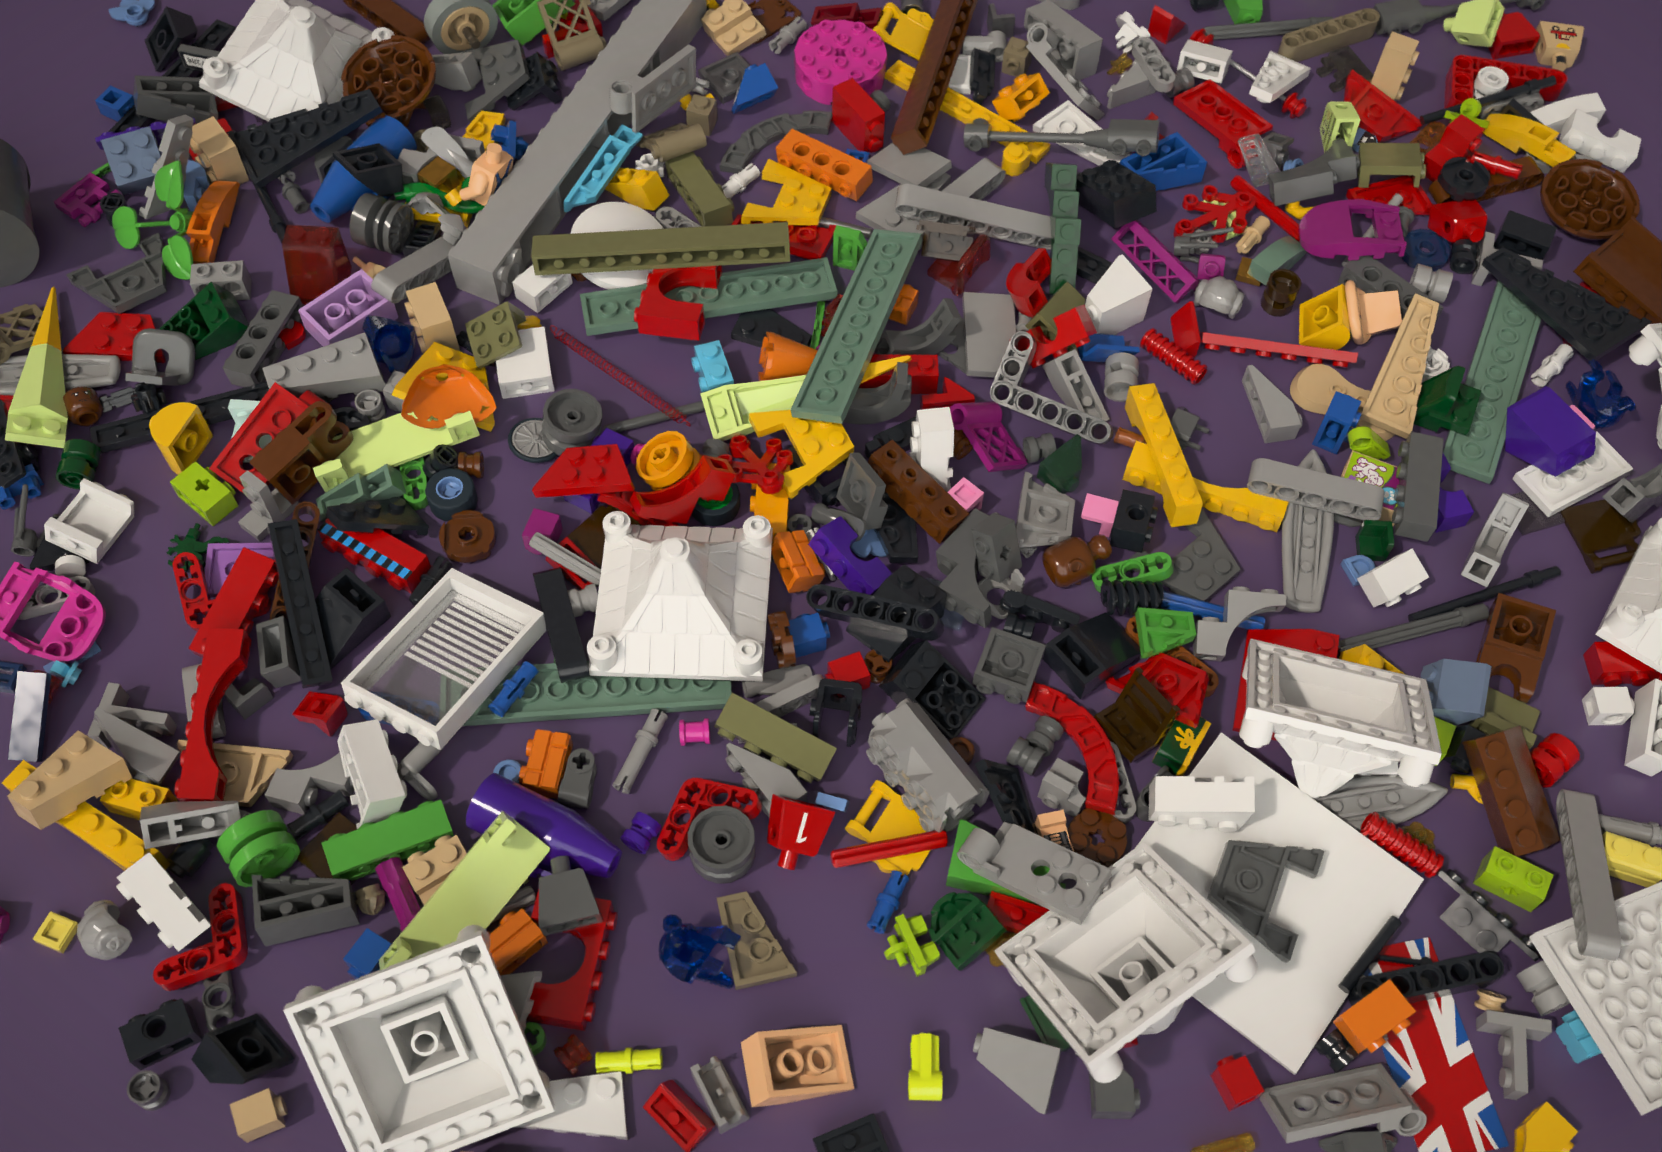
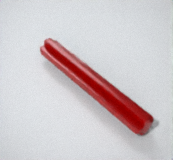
(1267, 207)
(888, 848)

